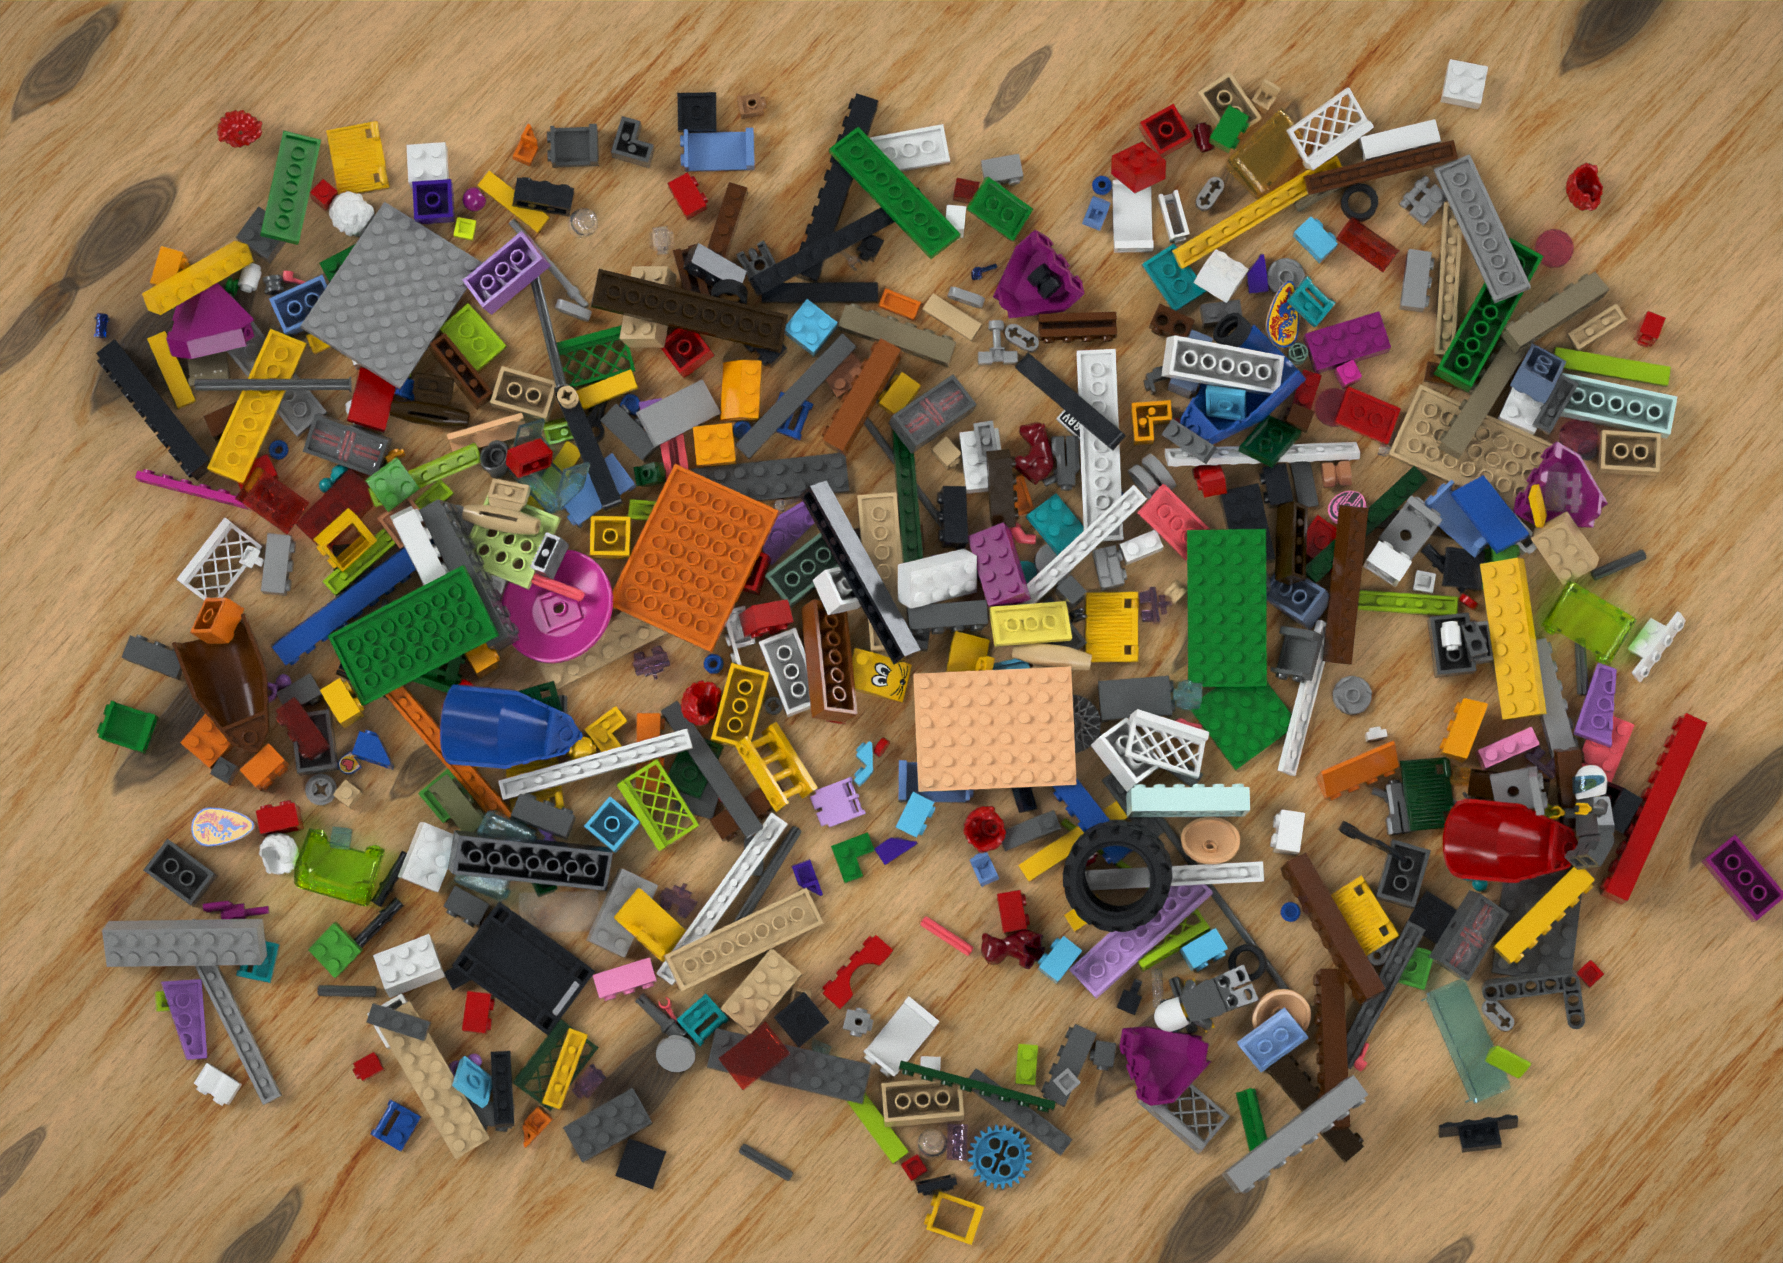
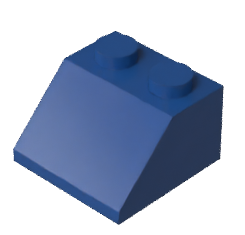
(371, 749)

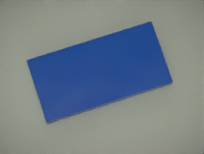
(1490, 514)

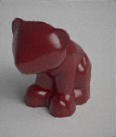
(1039, 461)
(1023, 945)

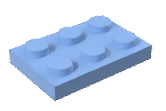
(1272, 1039)

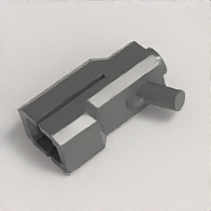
(1064, 474)
(1394, 796)

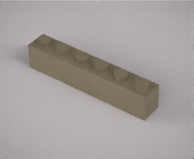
(1554, 312)
(904, 336)

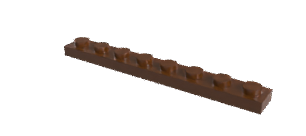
(1380, 167)

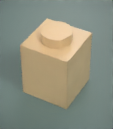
(947, 453)
(348, 794)

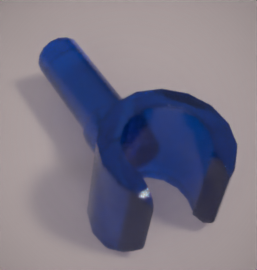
(977, 271)

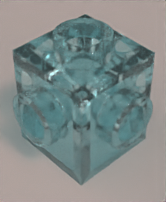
(1188, 695)

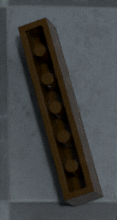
(1303, 1094)

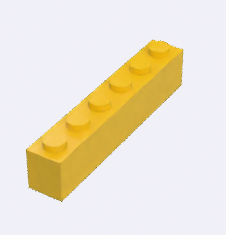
(197, 277)
(1543, 913)

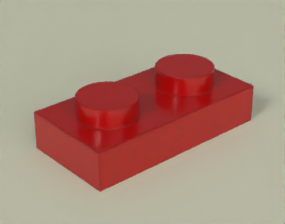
(1307, 390)

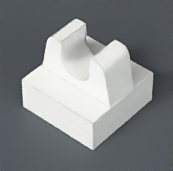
(251, 557)

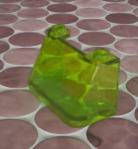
(1589, 622)
(337, 871)

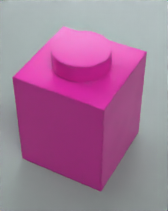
(1348, 374)

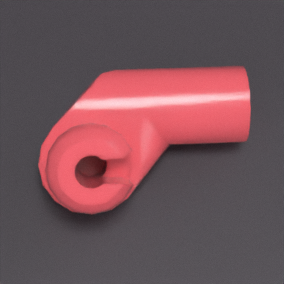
(1020, 536)

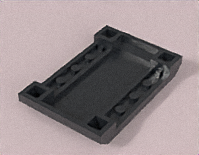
(523, 968)

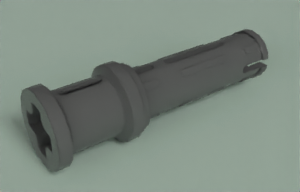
(667, 1025)

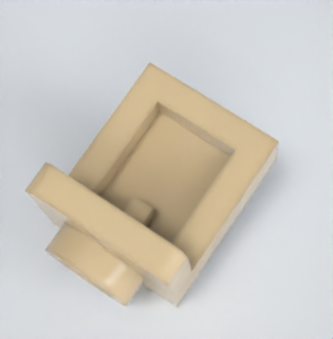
(1265, 96)

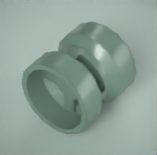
(1295, 356)

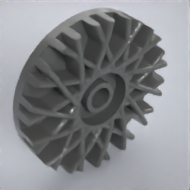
(1086, 723)

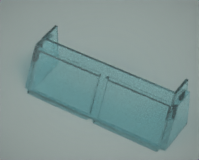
(1466, 1040)

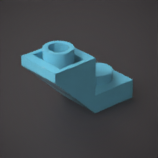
(865, 755)

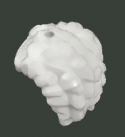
(351, 213)
(279, 853)

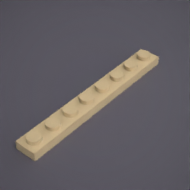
(1448, 281)

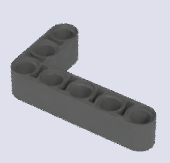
(1541, 989)

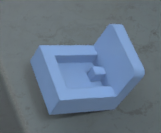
(1096, 213)
(984, 868)

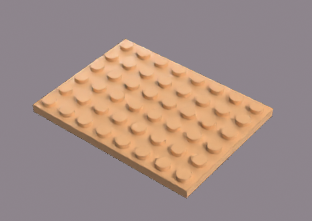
(994, 729)

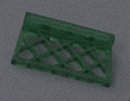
(541, 1054)

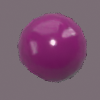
(473, 199)

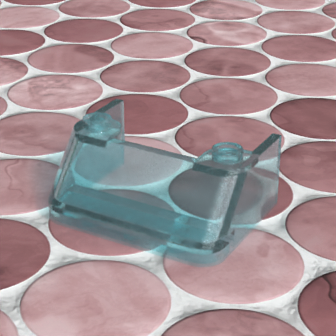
(551, 485)

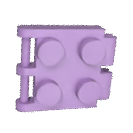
(836, 803)

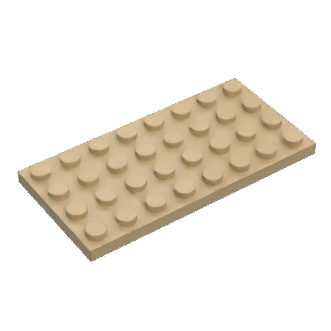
(1496, 449)

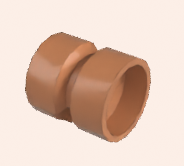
(1334, 474)

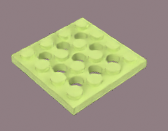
(514, 552)

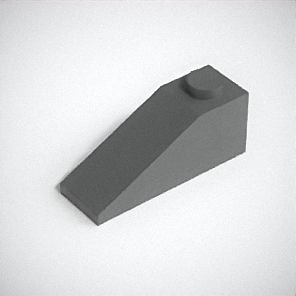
(1031, 830)

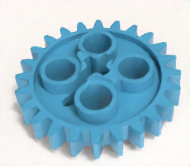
(1016, 1164)

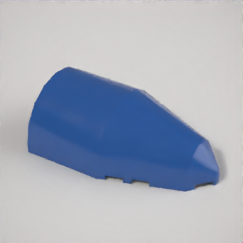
(1257, 405)
(501, 728)

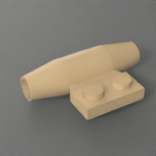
(504, 512)
(1050, 655)

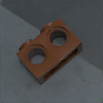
(1174, 319)

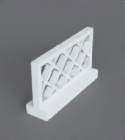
(1334, 144)
(206, 551)
(1173, 729)

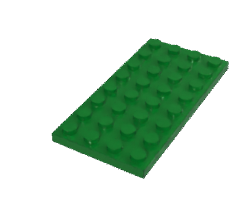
(1227, 607)
(413, 635)

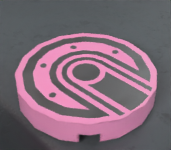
(1348, 498)

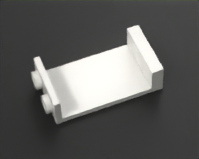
(1131, 219)
(900, 1037)

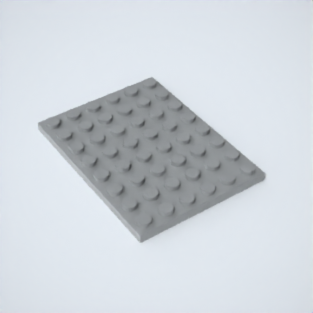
(391, 295)

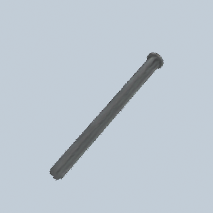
(548, 334)
(272, 384)
(769, 873)

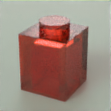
(965, 190)

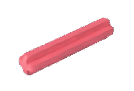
(558, 587)
(946, 935)

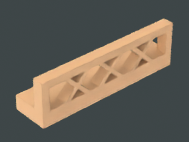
(483, 434)

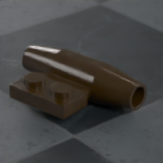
(431, 402)

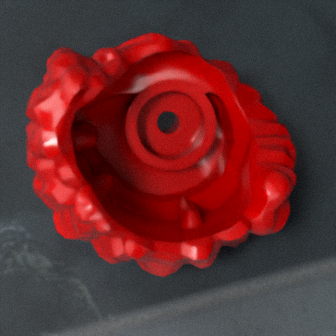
(238, 121)
(1584, 187)
(701, 702)
(984, 829)

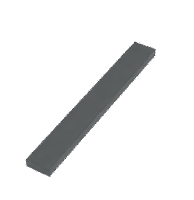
(795, 396)
(714, 773)
(1389, 977)

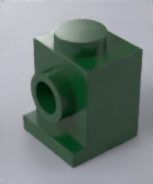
(650, 474)

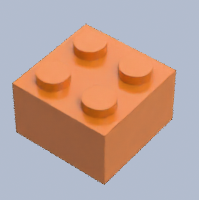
(217, 620)
(207, 742)
(265, 767)

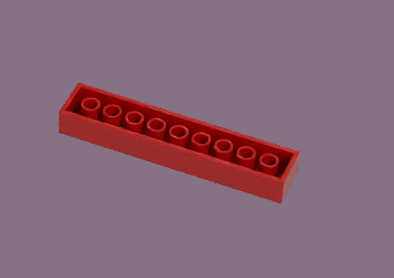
(1653, 809)

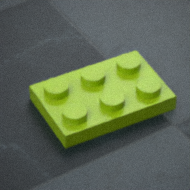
(473, 337)

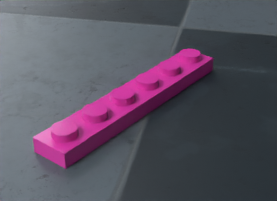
(186, 487)

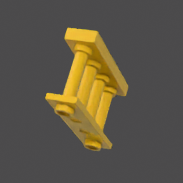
(789, 761)

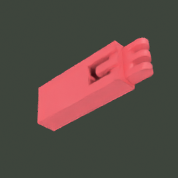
(674, 453)

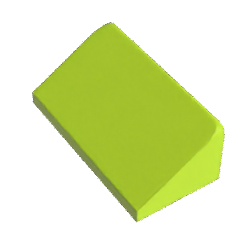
(557, 431)
(1507, 1061)

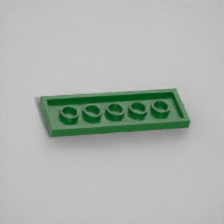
(290, 187)

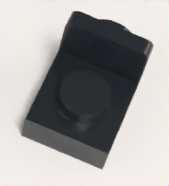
(869, 248)

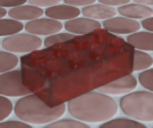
(346, 493)

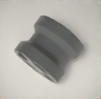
(273, 284)

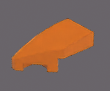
(527, 147)
(535, 1124)

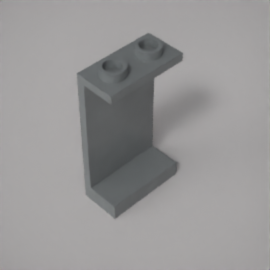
(1124, 696)

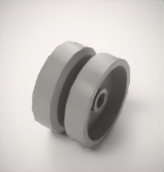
(1151, 476)

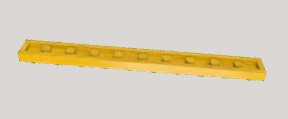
(1247, 217)

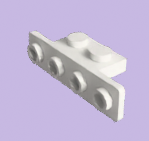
(735, 634)
(1652, 642)

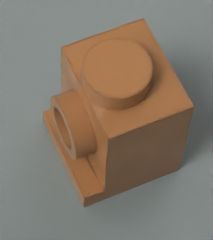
(748, 111)

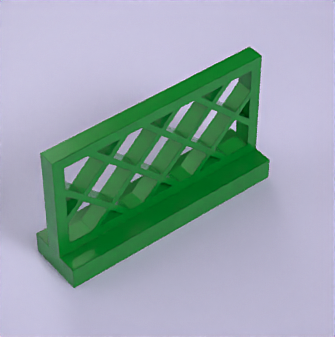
(593, 340)
(1251, 1117)

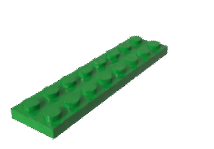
(894, 193)

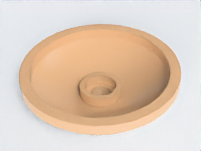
(1210, 840)
(1278, 999)

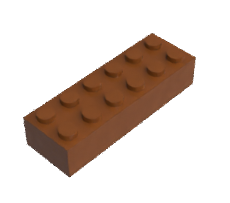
(862, 397)
(829, 663)

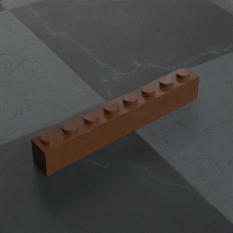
(1345, 584)
(1332, 929)
(1331, 1034)

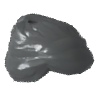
(494, 459)

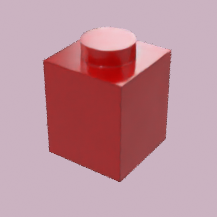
(323, 194)
(368, 1067)

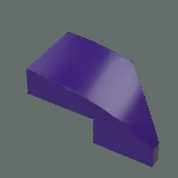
(1257, 276)
(893, 848)
(806, 876)

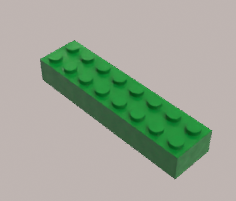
(1482, 328)

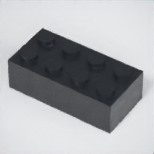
(1245, 510)

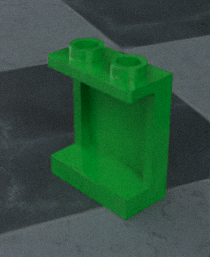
(127, 727)

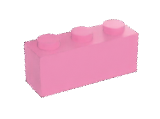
(1507, 748)
(625, 979)

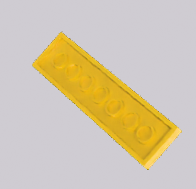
(256, 408)

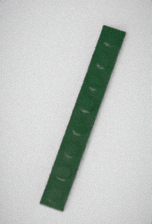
(907, 501)
(1377, 513)
(968, 1084)

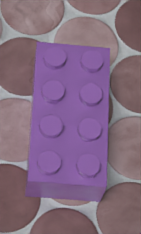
(506, 272)

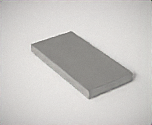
(678, 413)

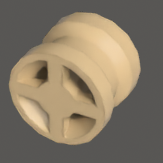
(569, 401)
(1175, 591)

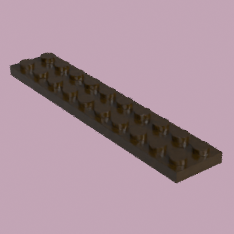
(689, 310)

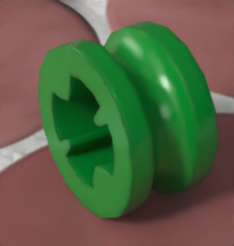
(232, 286)

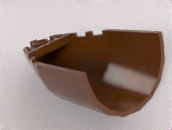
(230, 685)

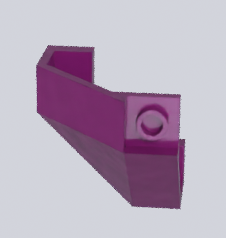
(1019, 296)
(209, 325)
(1562, 459)
(1162, 1062)

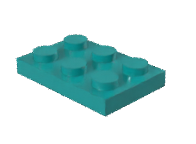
(1172, 282)
(1055, 523)

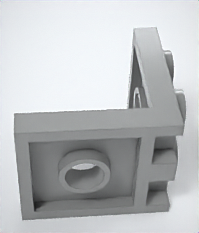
(1415, 519)
(1529, 784)

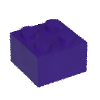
(433, 201)

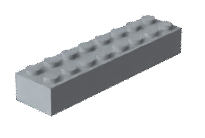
(184, 942)
(1294, 1134)

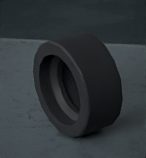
(1359, 187)
(731, 286)
(1226, 325)
(1257, 951)

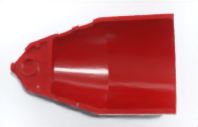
(1503, 842)

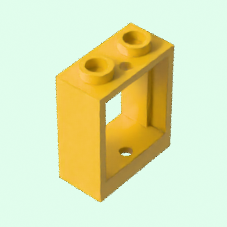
(352, 552)
(936, 1200)

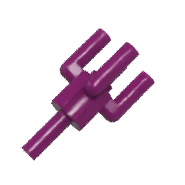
(234, 911)

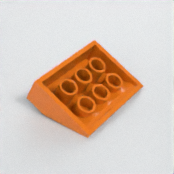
(1358, 770)

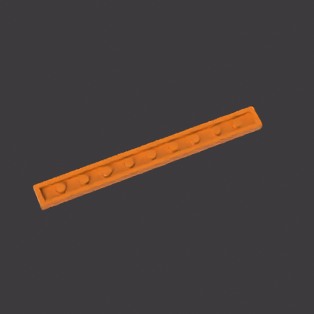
(430, 733)

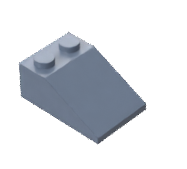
(1300, 601)

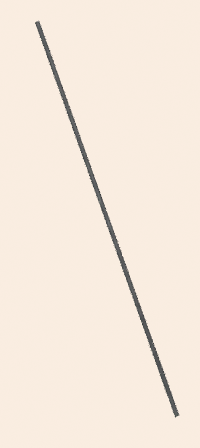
(1160, 820)

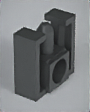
(765, 259)

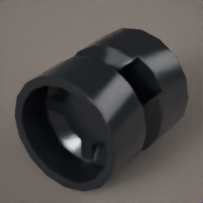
(1044, 281)

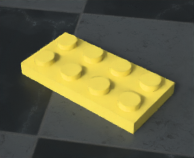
(1030, 623)

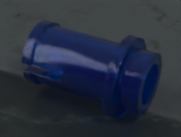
(101, 325)

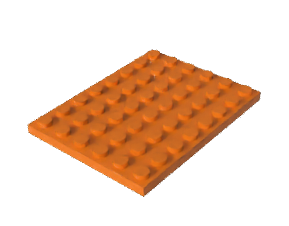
(693, 558)

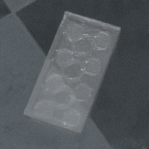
(560, 910)

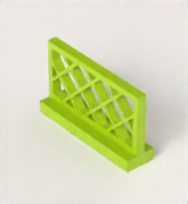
(643, 814)
(1176, 943)

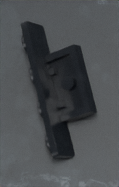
(1479, 1134)

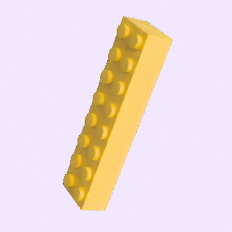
(1513, 639)

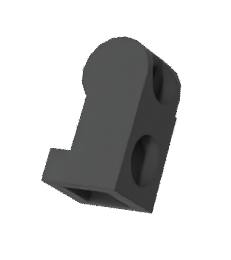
(1473, 641)

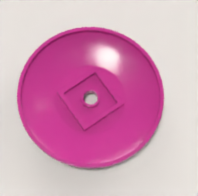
(568, 634)

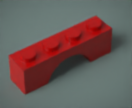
(874, 952)

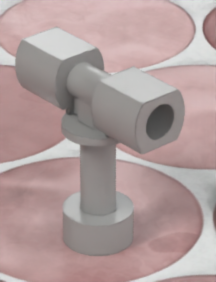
(997, 353)

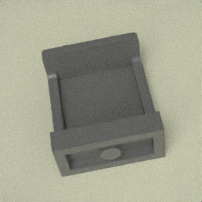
(573, 146)
(1298, 654)

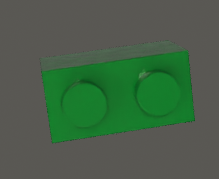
(1228, 129)

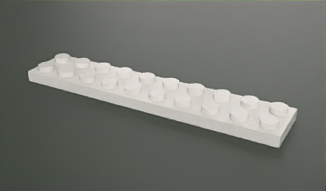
(1098, 462)

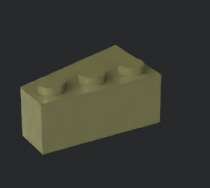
(457, 804)

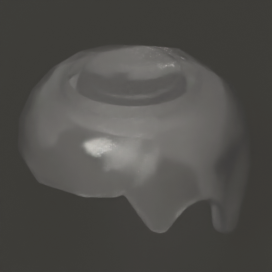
(582, 223)
(932, 1144)

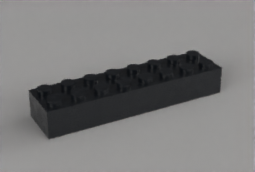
(150, 404)
(530, 860)

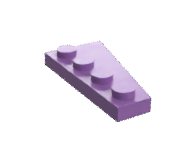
(787, 531)
(1596, 715)
(187, 1011)

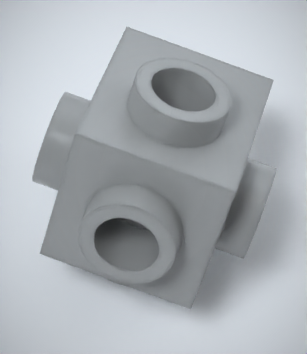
(852, 1016)

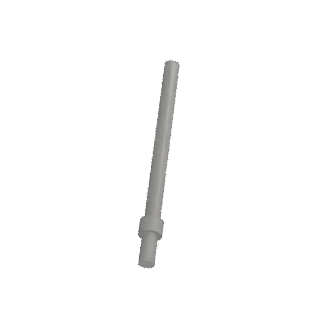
(573, 291)

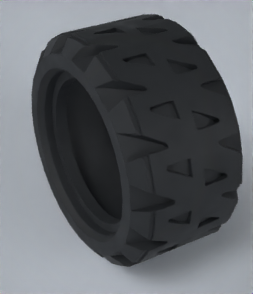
(1108, 916)

